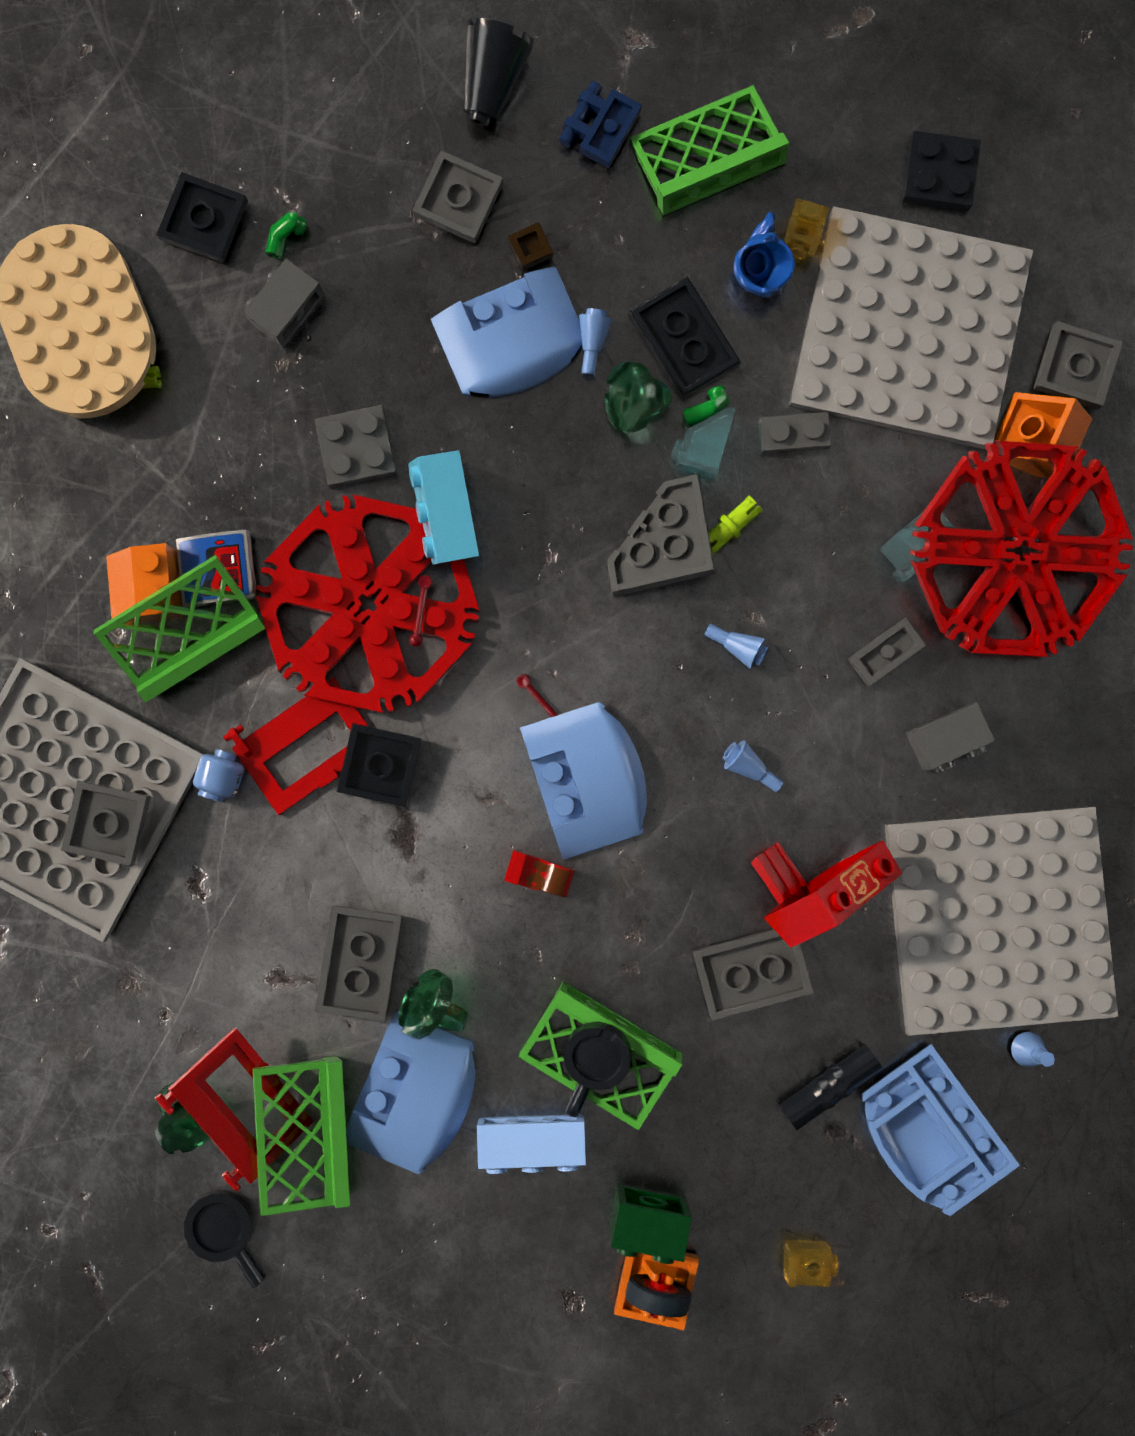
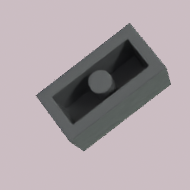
(283, 302)
(950, 737)

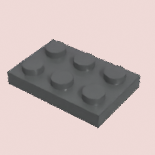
(359, 963)
(751, 974)

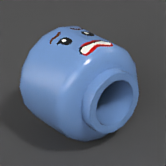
(218, 775)

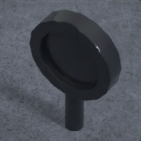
(597, 1059)
(220, 1229)

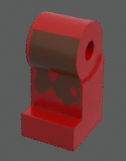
(539, 874)

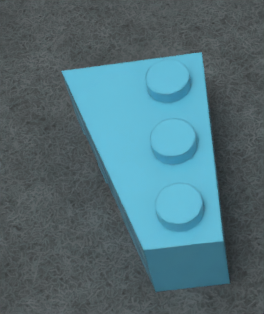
(443, 507)

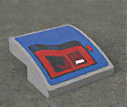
(233, 551)

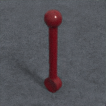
(425, 584)
(524, 681)

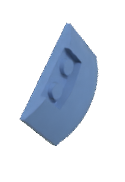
(511, 335)
(587, 778)
(413, 1097)
(934, 1133)

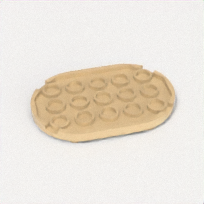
(75, 321)

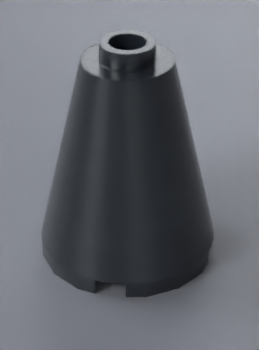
(492, 67)

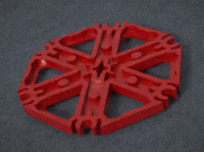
(1011, 518)
(343, 628)

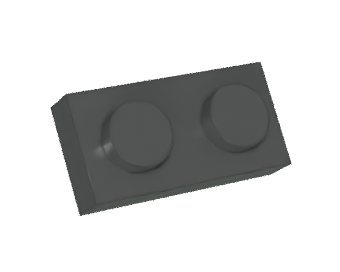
(794, 432)
(886, 652)

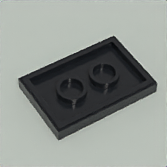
(684, 338)

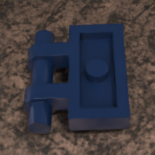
(609, 129)

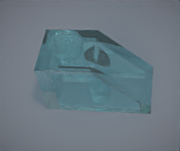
(704, 446)

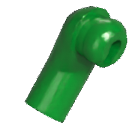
(280, 230)
(718, 401)

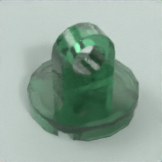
(633, 396)
(430, 1006)
(178, 1129)

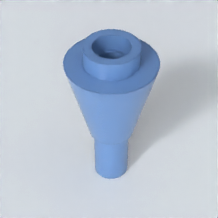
(594, 329)
(746, 648)
(744, 761)
(1030, 1050)

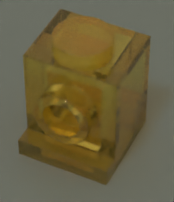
(809, 219)
(800, 1255)

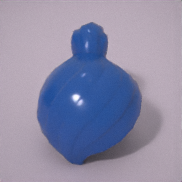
(764, 261)

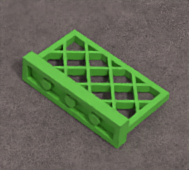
(726, 169)
(192, 655)
(643, 1046)
(332, 1136)

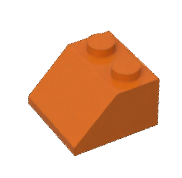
(1045, 421)
(139, 573)

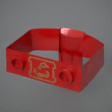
(827, 899)

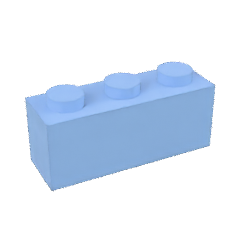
(531, 1143)

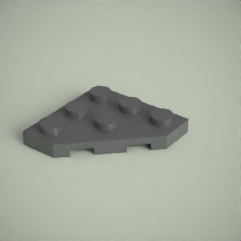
(665, 542)

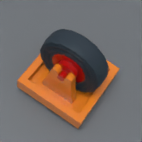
(656, 1290)

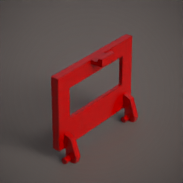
(281, 733)
(217, 1118)

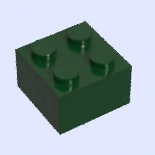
(649, 1224)

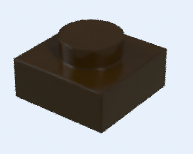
(530, 246)

